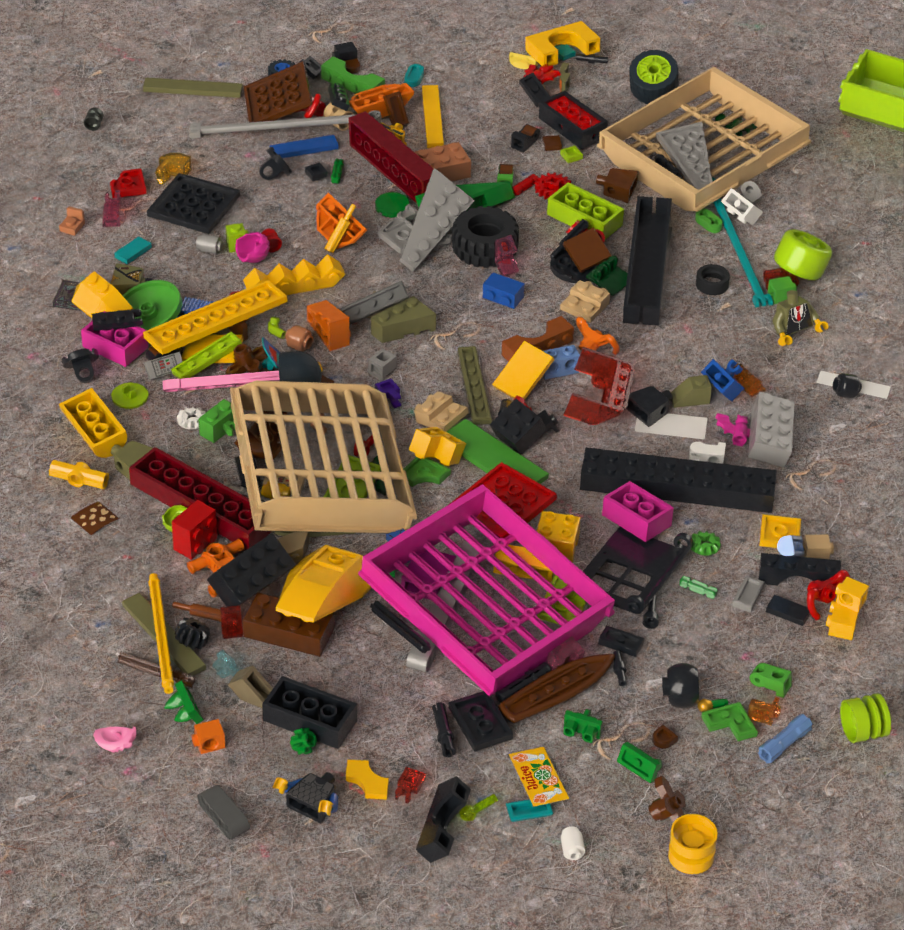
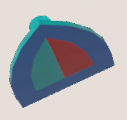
(273, 355)

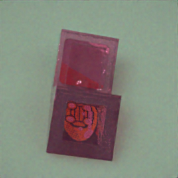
(504, 256)

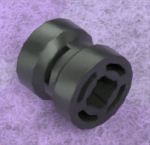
(93, 119)

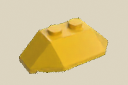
(98, 295)

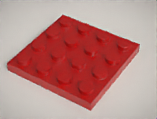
(517, 491)

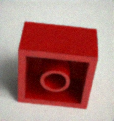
(194, 529)

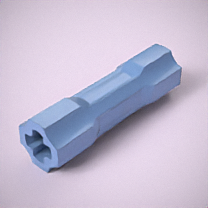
(774, 747)

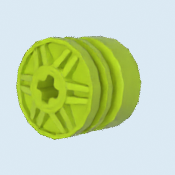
(865, 718)

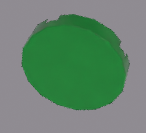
(391, 204)

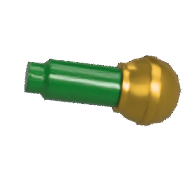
(705, 704)

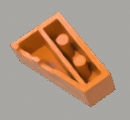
(329, 324)

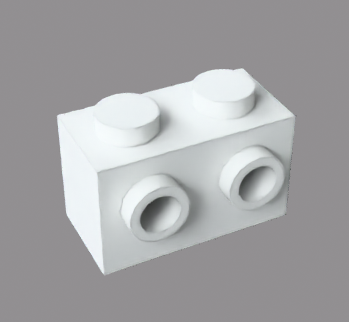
(741, 206)

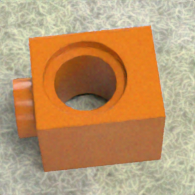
(208, 736)

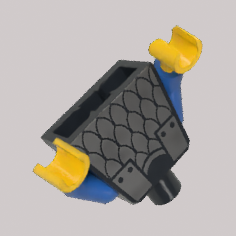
(310, 795)

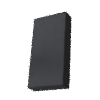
(788, 610)

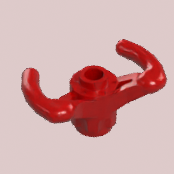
(316, 108)
(823, 591)

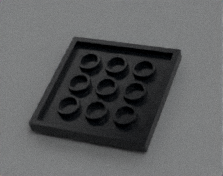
(193, 203)

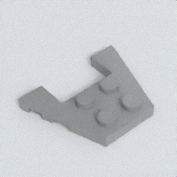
(396, 232)

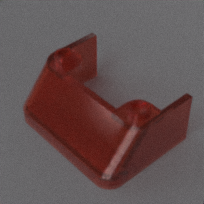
(608, 374)

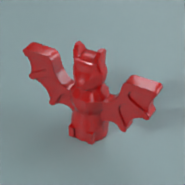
(544, 73)

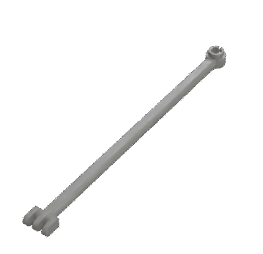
(196, 128)

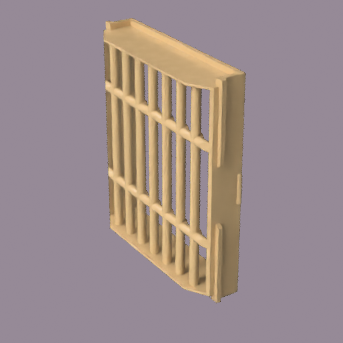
(732, 95)
(317, 512)

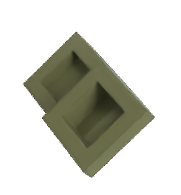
(564, 79)

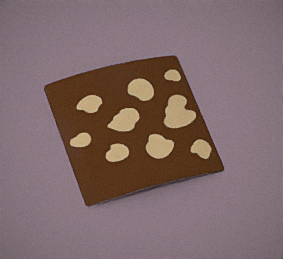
(94, 517)

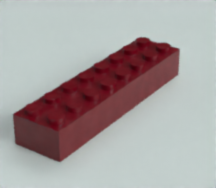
(389, 154)
(180, 484)

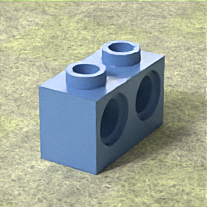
(564, 361)

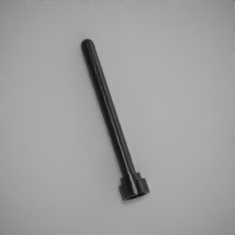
(651, 618)

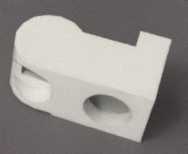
(707, 453)

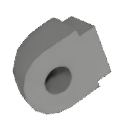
(751, 192)

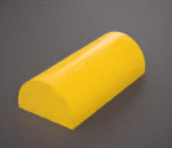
(94, 422)

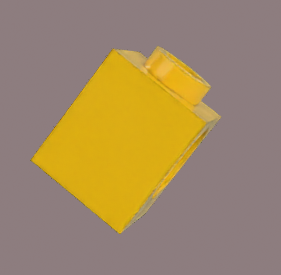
(852, 594)

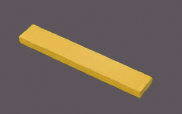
(432, 116)

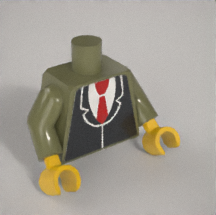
(793, 316)

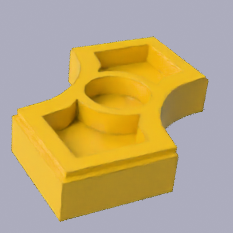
(361, 774)

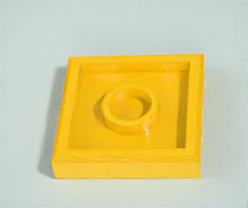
(776, 527)

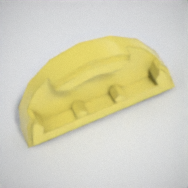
(521, 61)

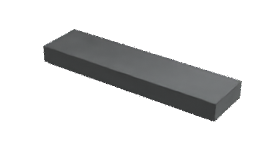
(375, 302)

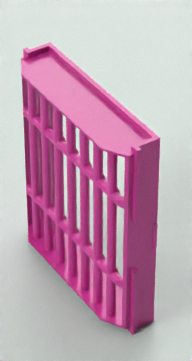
(453, 519)

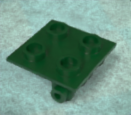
(609, 276)

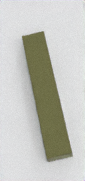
(193, 87)
(474, 385)
(181, 655)

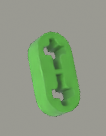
(708, 220)

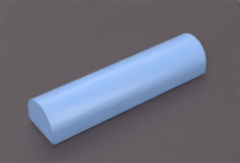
(791, 546)

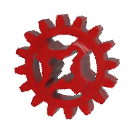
(549, 184)

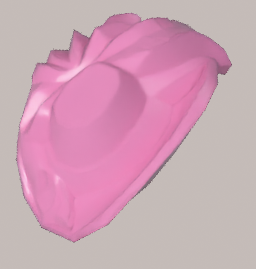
(115, 738)

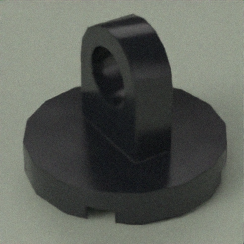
(276, 163)
(81, 360)

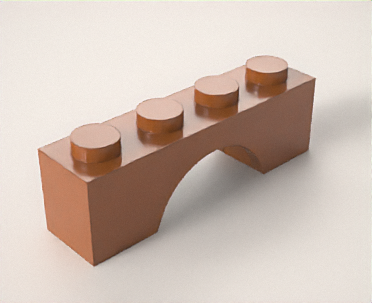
(558, 333)

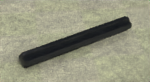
(400, 627)

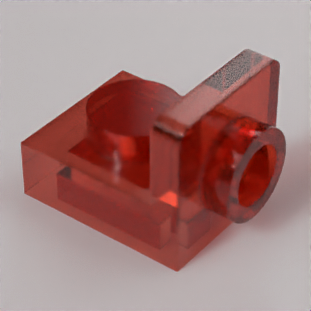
(231, 622)

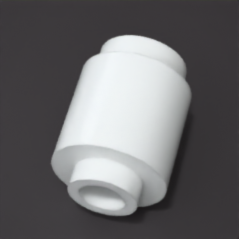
(572, 843)

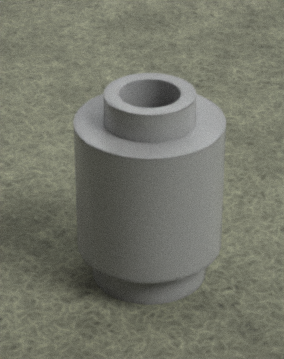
(209, 243)

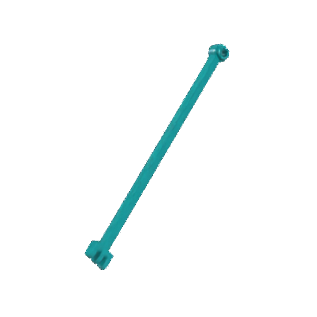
(759, 294)

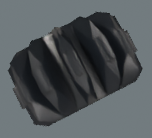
(192, 633)

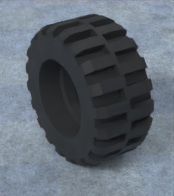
(476, 233)

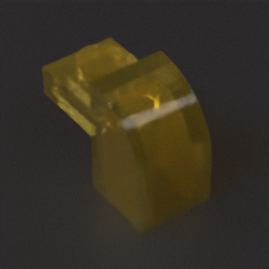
(171, 165)

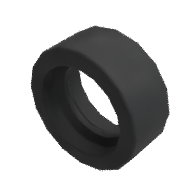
(712, 271)

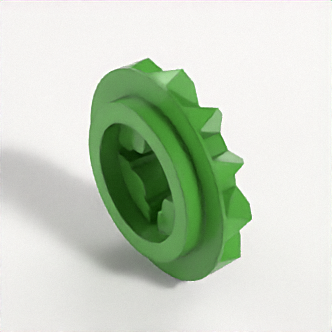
(705, 548)

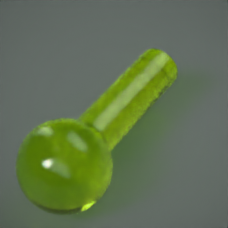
(469, 812)

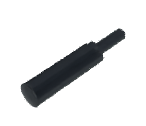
(578, 229)

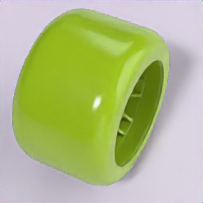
(803, 254)

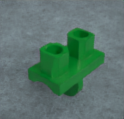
(582, 723)

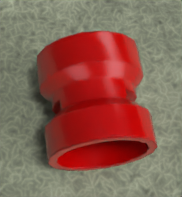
(274, 241)

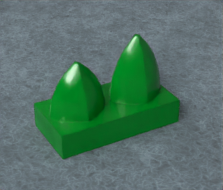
(184, 697)
(639, 762)

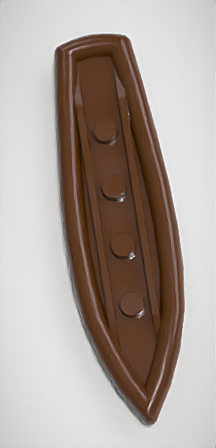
(555, 687)

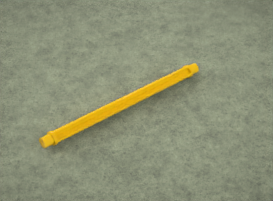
(161, 634)

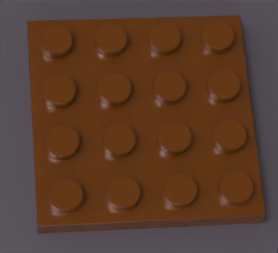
(278, 94)

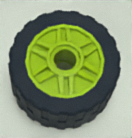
(653, 75)

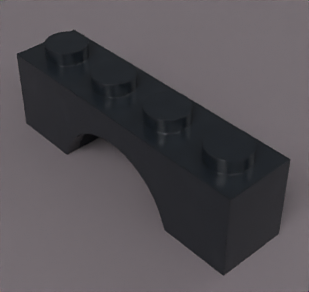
(776, 568)
(448, 800)

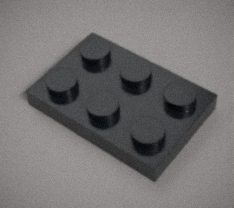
(480, 721)

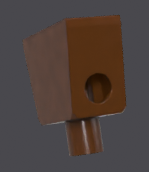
(619, 183)

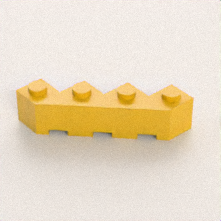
(302, 278)

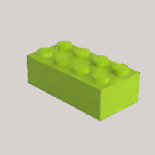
(574, 204)

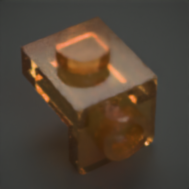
(763, 711)

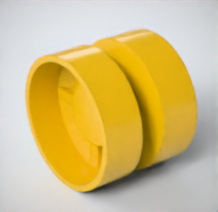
(692, 843)

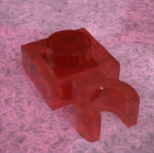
(410, 781)

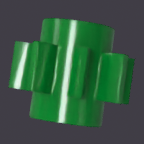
(303, 741)

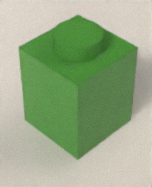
(779, 287)

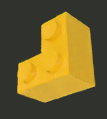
(437, 444)

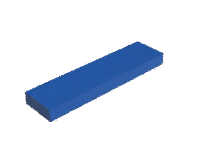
(306, 146)

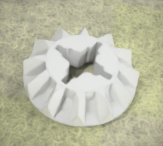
(190, 423)

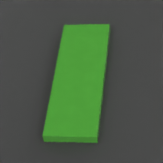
(488, 452)

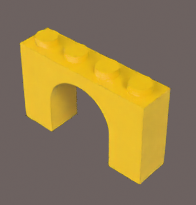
(577, 34)

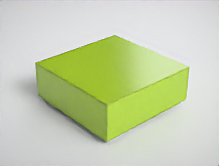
(571, 154)

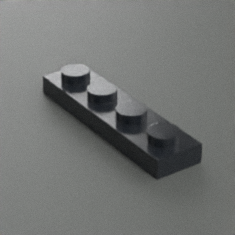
(338, 96)

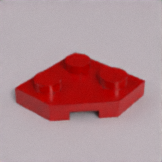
(129, 183)

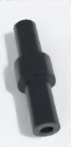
(592, 58)
(619, 668)

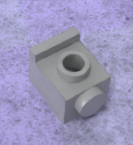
(382, 364)

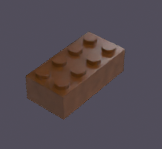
(272, 627)

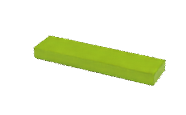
(206, 356)

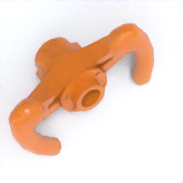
(595, 339)

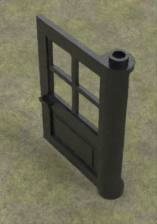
(649, 558)

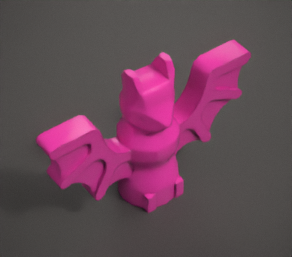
(740, 430)

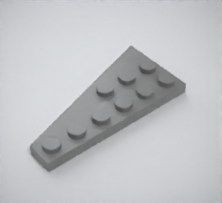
(688, 152)
(434, 218)

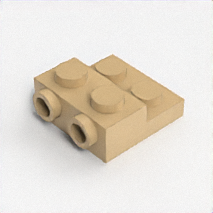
(586, 301)
(439, 411)

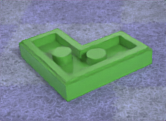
(733, 717)

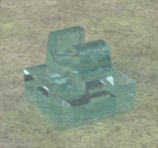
(226, 664)

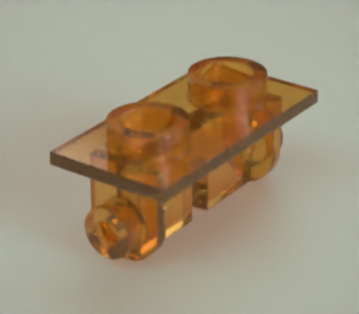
(749, 382)

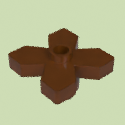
(247, 360)
(669, 803)

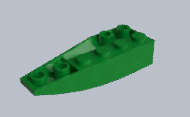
(483, 193)

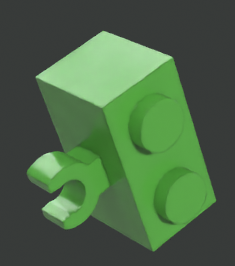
(217, 422)

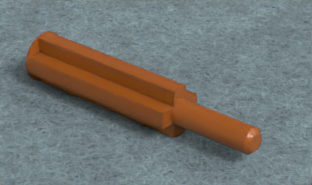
(199, 610)

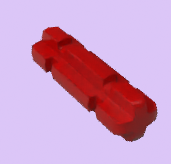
(524, 184)

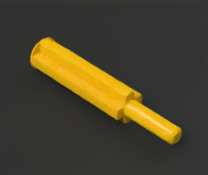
(339, 230)

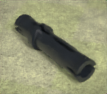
(530, 676)
(444, 735)

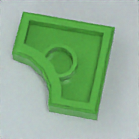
(425, 471)

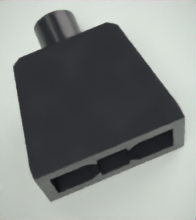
(649, 404)

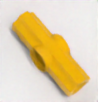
(79, 474)

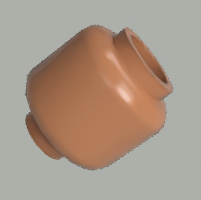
(299, 338)

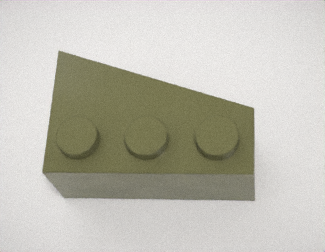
(402, 319)

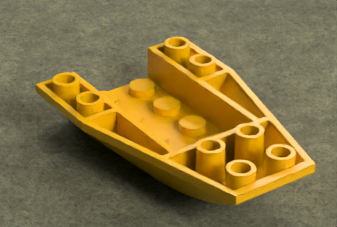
(322, 584)

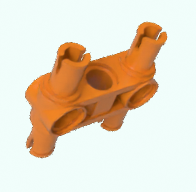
(214, 558)

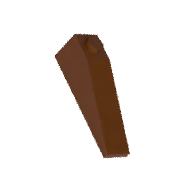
(255, 438)

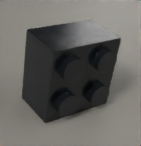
(518, 426)

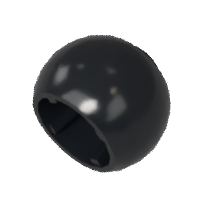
(681, 685)

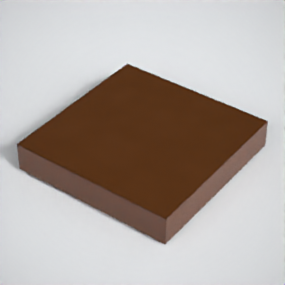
(587, 250)

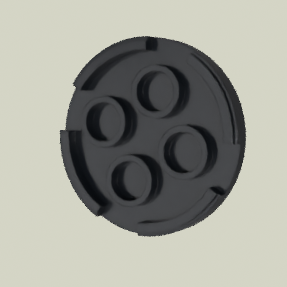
(566, 270)

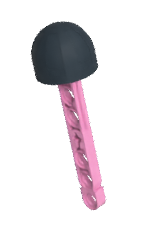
(293, 367)

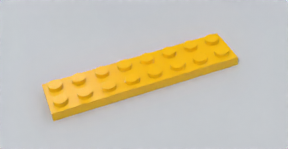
(215, 317)

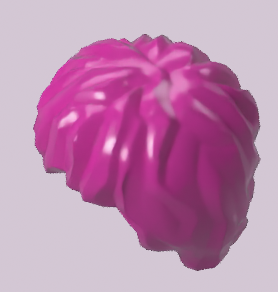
(252, 247)

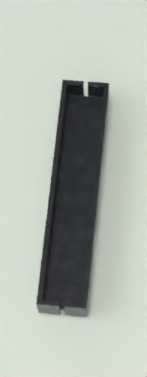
(647, 261)
(680, 479)

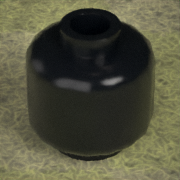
(847, 385)

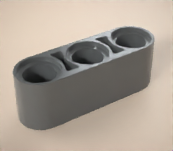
(223, 811)

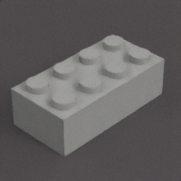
(771, 429)

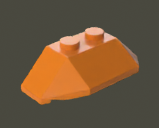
(373, 98)
(328, 215)

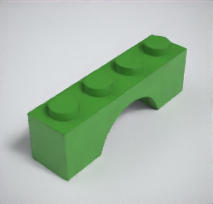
(335, 72)

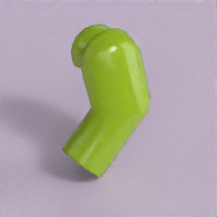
(273, 328)

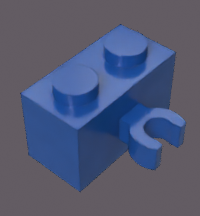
(724, 379)

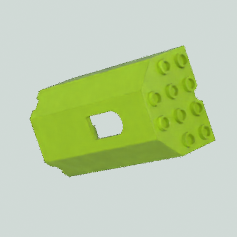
(875, 90)

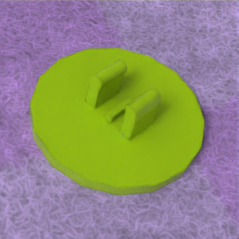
(129, 395)

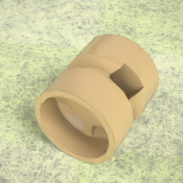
(332, 110)

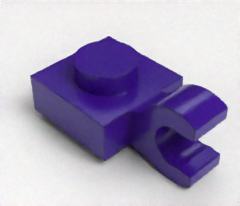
(392, 391)

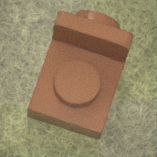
(73, 221)

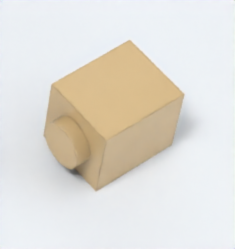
(818, 546)

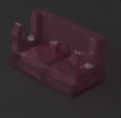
(112, 210)

